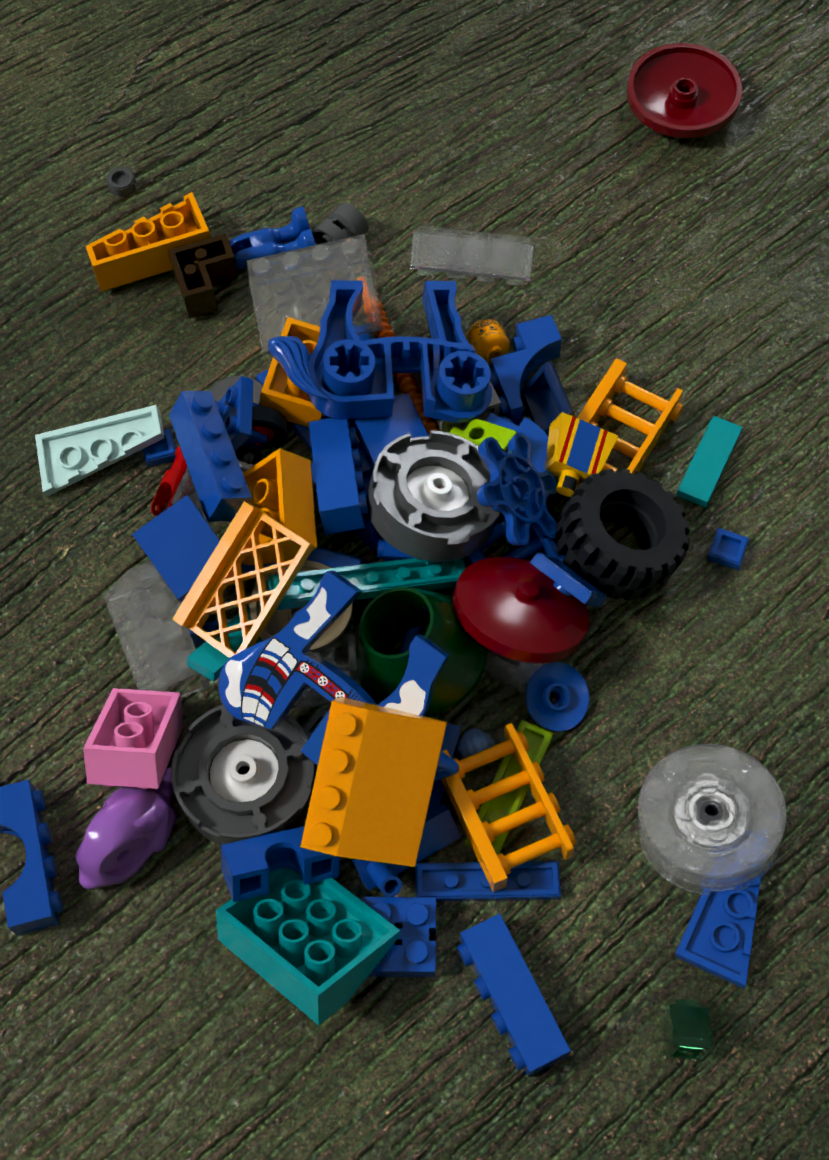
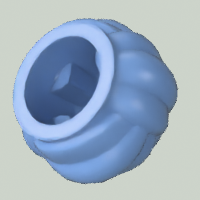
(473, 742)

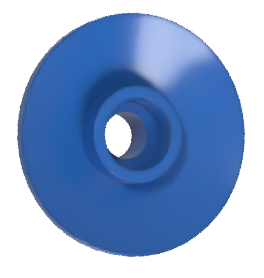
(570, 696)

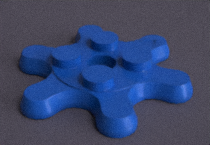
(524, 501)

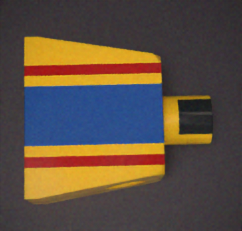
(576, 451)

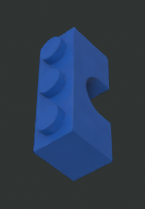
(250, 861)

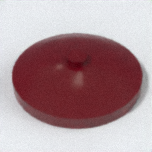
(684, 90)
(518, 611)

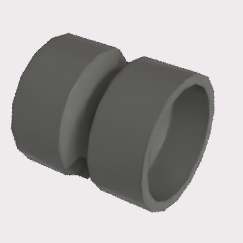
(342, 223)

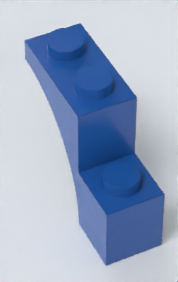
(533, 345)

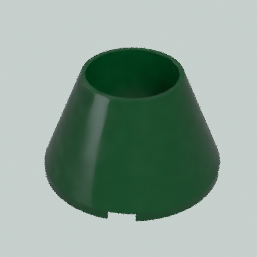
(393, 615)

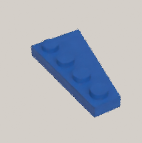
(722, 934)

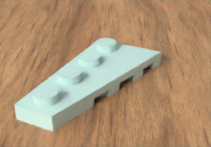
(88, 447)

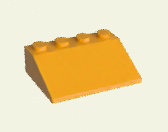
(373, 783)

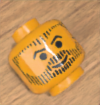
(488, 339)

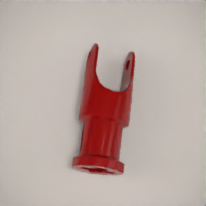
(169, 483)

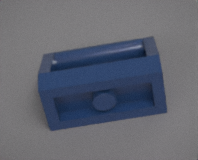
(546, 397)

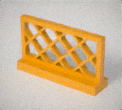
(225, 562)

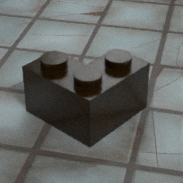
(200, 268)

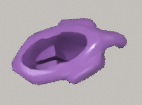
(126, 834)

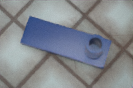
(437, 833)

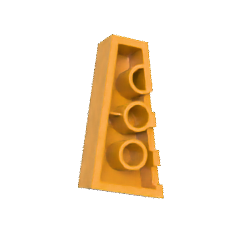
(144, 247)

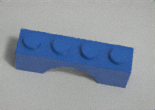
(31, 900)

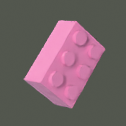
(133, 738)

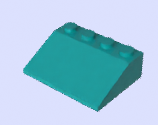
(307, 940)

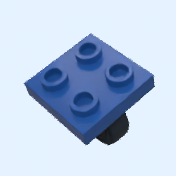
(249, 422)

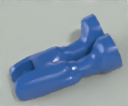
(269, 240)

